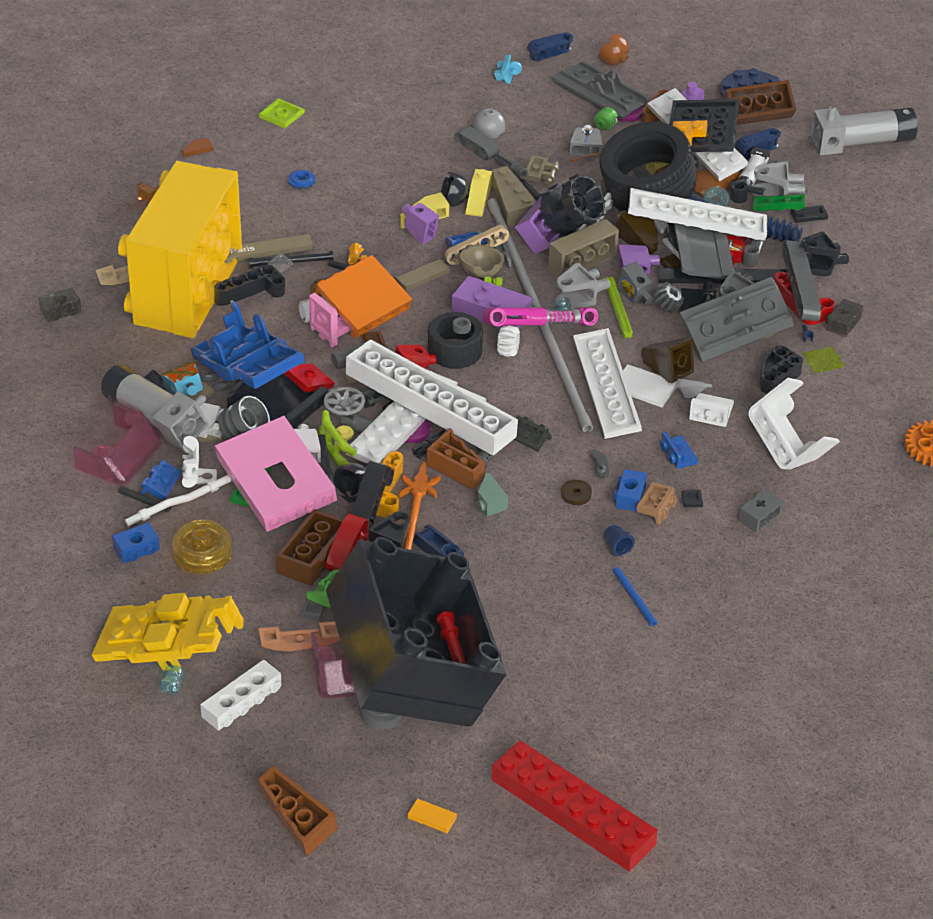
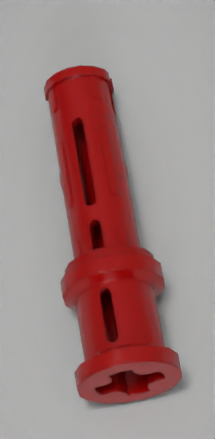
(450, 634)

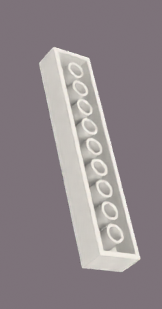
(431, 397)

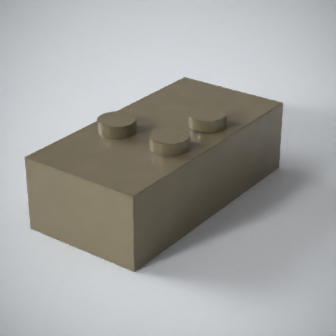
(586, 247)

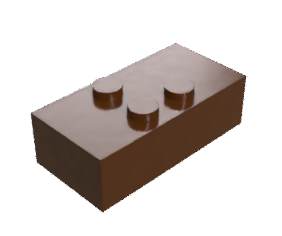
(763, 101)
(308, 548)

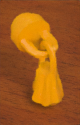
(354, 253)

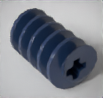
(782, 231)

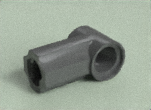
(751, 252)

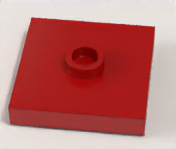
(309, 377)

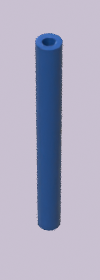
(634, 596)

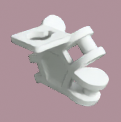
(191, 463)

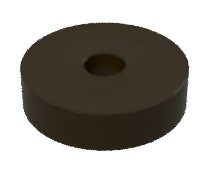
(582, 497)

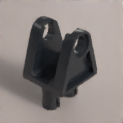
(823, 254)
(390, 529)

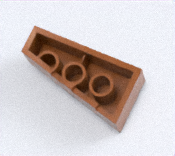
(299, 812)

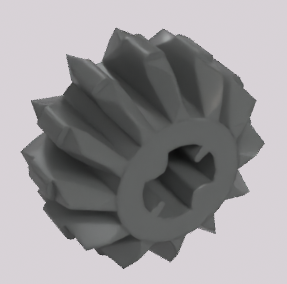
(668, 297)

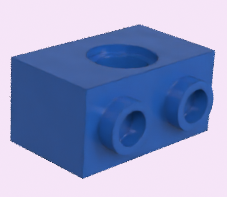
(630, 490)
(136, 542)

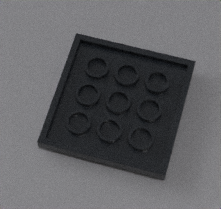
(721, 121)

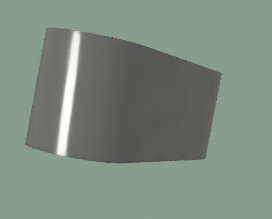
(477, 142)

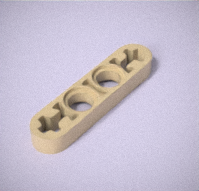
(476, 240)

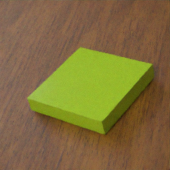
(281, 113)

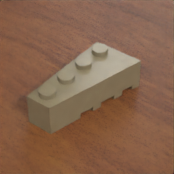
(511, 195)

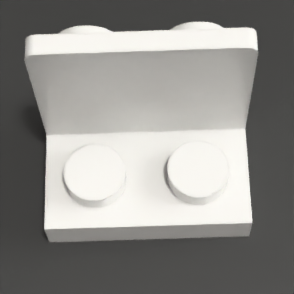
(711, 409)

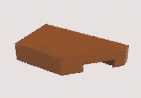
(198, 146)

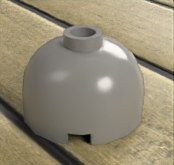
(489, 123)

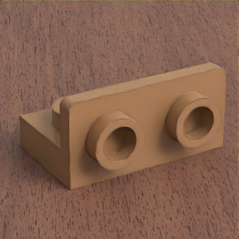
(657, 501)

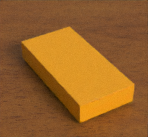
(432, 815)

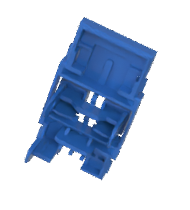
(246, 352)

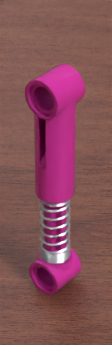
(539, 316)

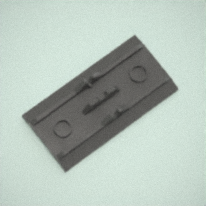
(601, 88)
(703, 252)
(737, 319)

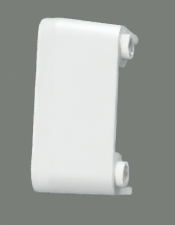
(778, 434)

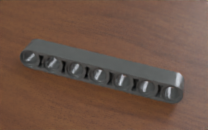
(801, 281)

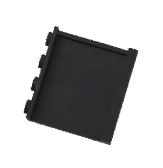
(283, 398)

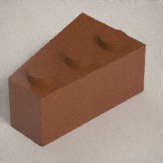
(455, 460)

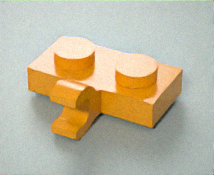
(692, 128)

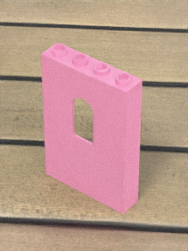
(262, 447)

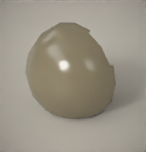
(481, 261)

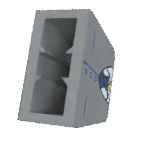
(586, 141)

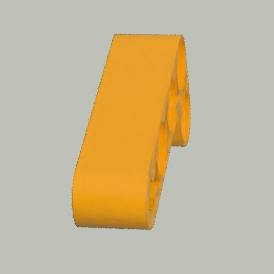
(390, 502)

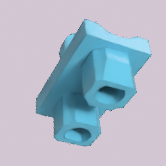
(507, 69)

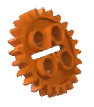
(920, 442)

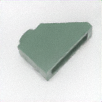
(491, 497)

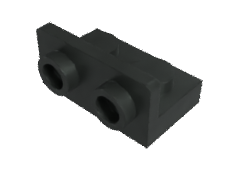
(531, 434)

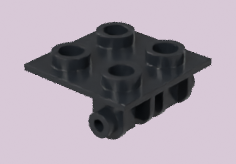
(695, 297)

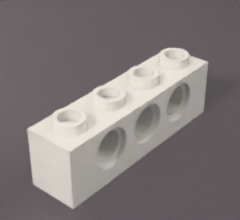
(241, 695)

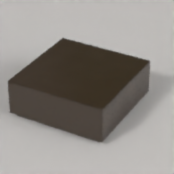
(670, 261)

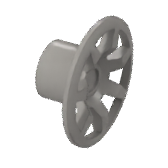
(345, 404)

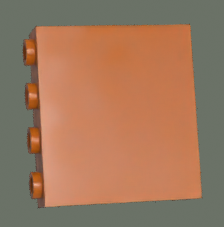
(364, 295)

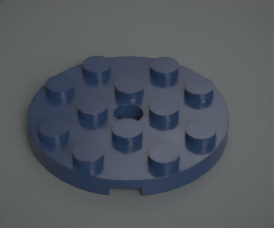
(746, 78)

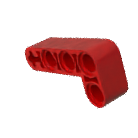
(785, 289)

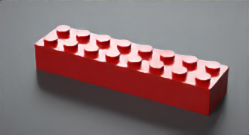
(574, 805)

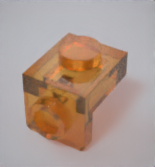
(146, 192)

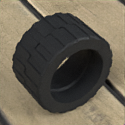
(455, 353)

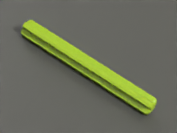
(619, 309)

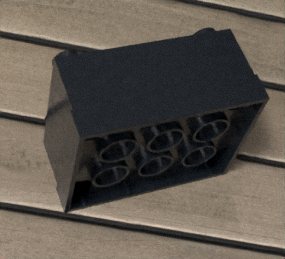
(391, 640)

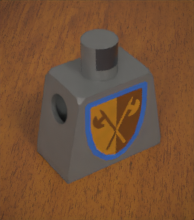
(635, 284)

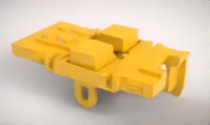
(140, 637)

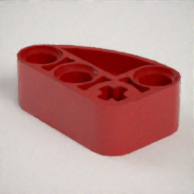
(348, 534)

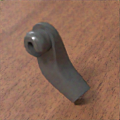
(603, 463)

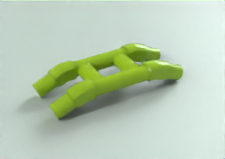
(340, 444)

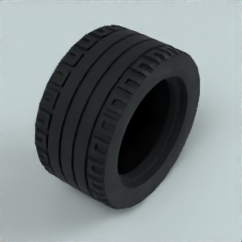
(642, 145)

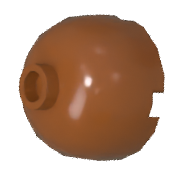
(615, 51)

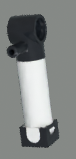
(746, 180)

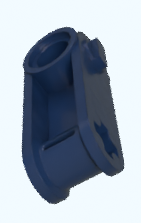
(550, 46)
(764, 139)
(434, 542)

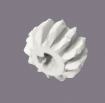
(508, 341)

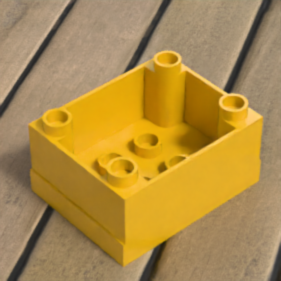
(182, 248)

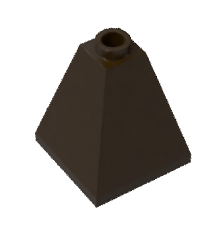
(637, 230)
(670, 358)

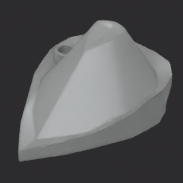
(691, 388)

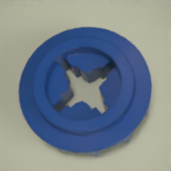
(298, 175)

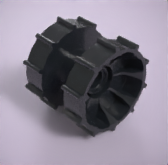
(572, 204)

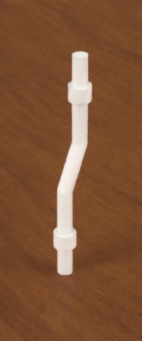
(145, 514)

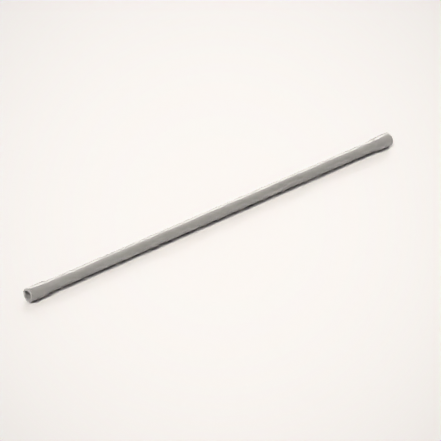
(583, 418)

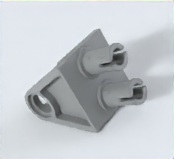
(779, 180)
(582, 287)

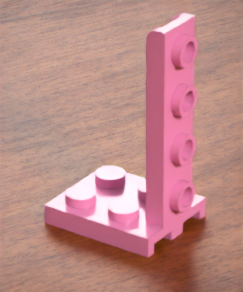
(326, 320)

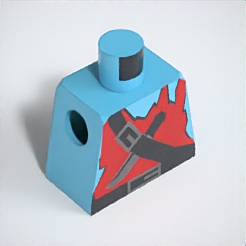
(183, 379)

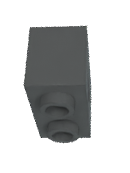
(760, 510)

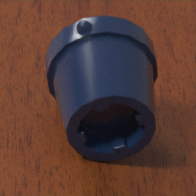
(618, 540)

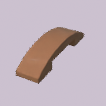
(298, 640)

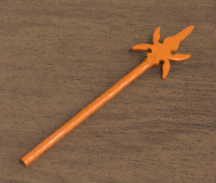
(418, 489)

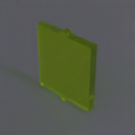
(823, 359)

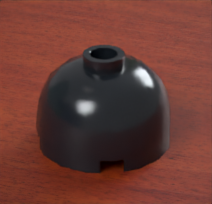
(455, 189)
(348, 479)

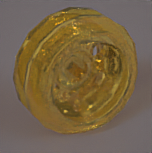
(202, 547)

